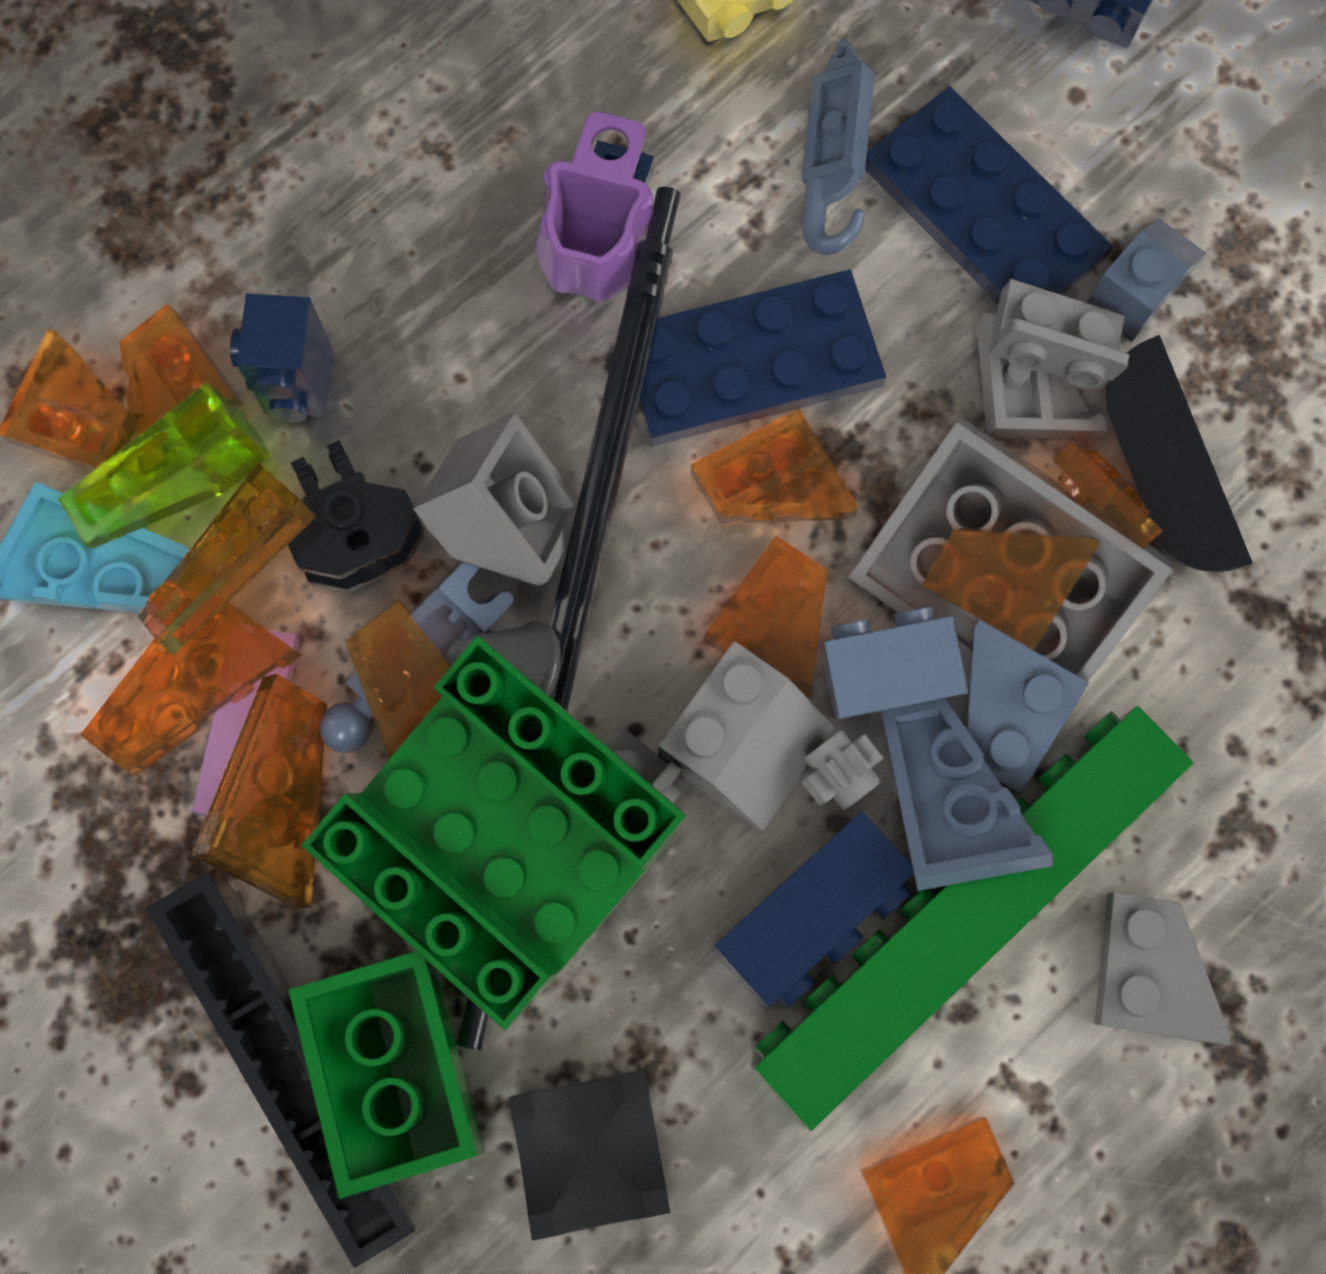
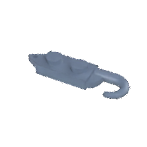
(836, 145)

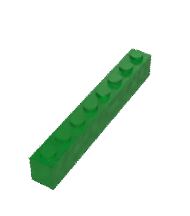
(966, 923)

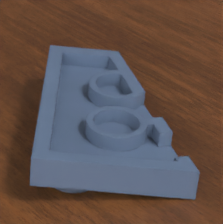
(952, 804)

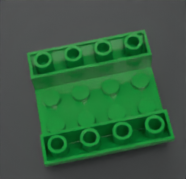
(496, 834)

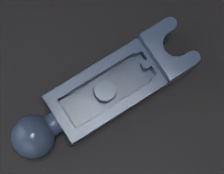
(444, 616)

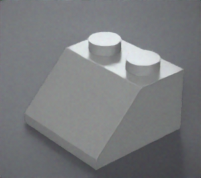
(500, 503)
(746, 737)

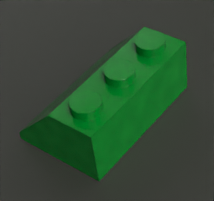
(385, 1073)

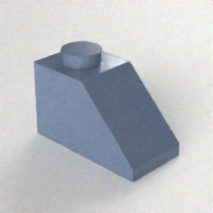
(1146, 275)

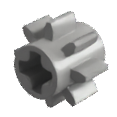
(842, 770)

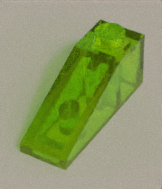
(169, 467)

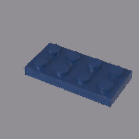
(984, 200)
(758, 357)

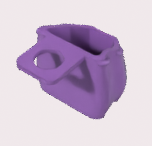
(594, 215)

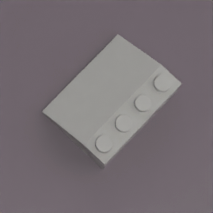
(989, 487)

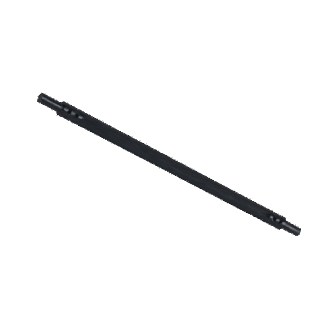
(603, 475)

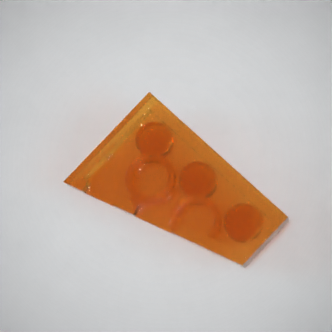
(171, 694)

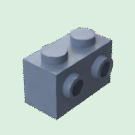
(892, 665)

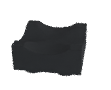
(589, 1155)

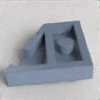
(1016, 704)

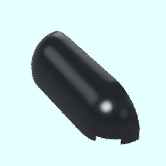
(1172, 463)

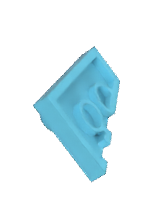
(51, 565)

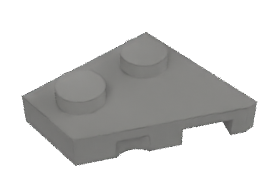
(1030, 402)

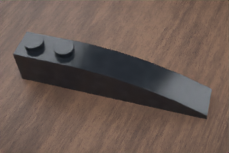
(257, 1024)

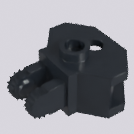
(352, 527)

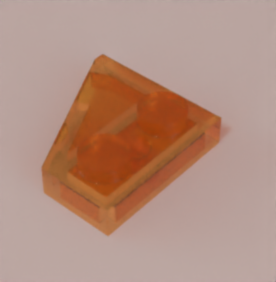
(166, 367)
(67, 409)
(774, 477)
(1010, 577)
(776, 613)
(938, 1195)

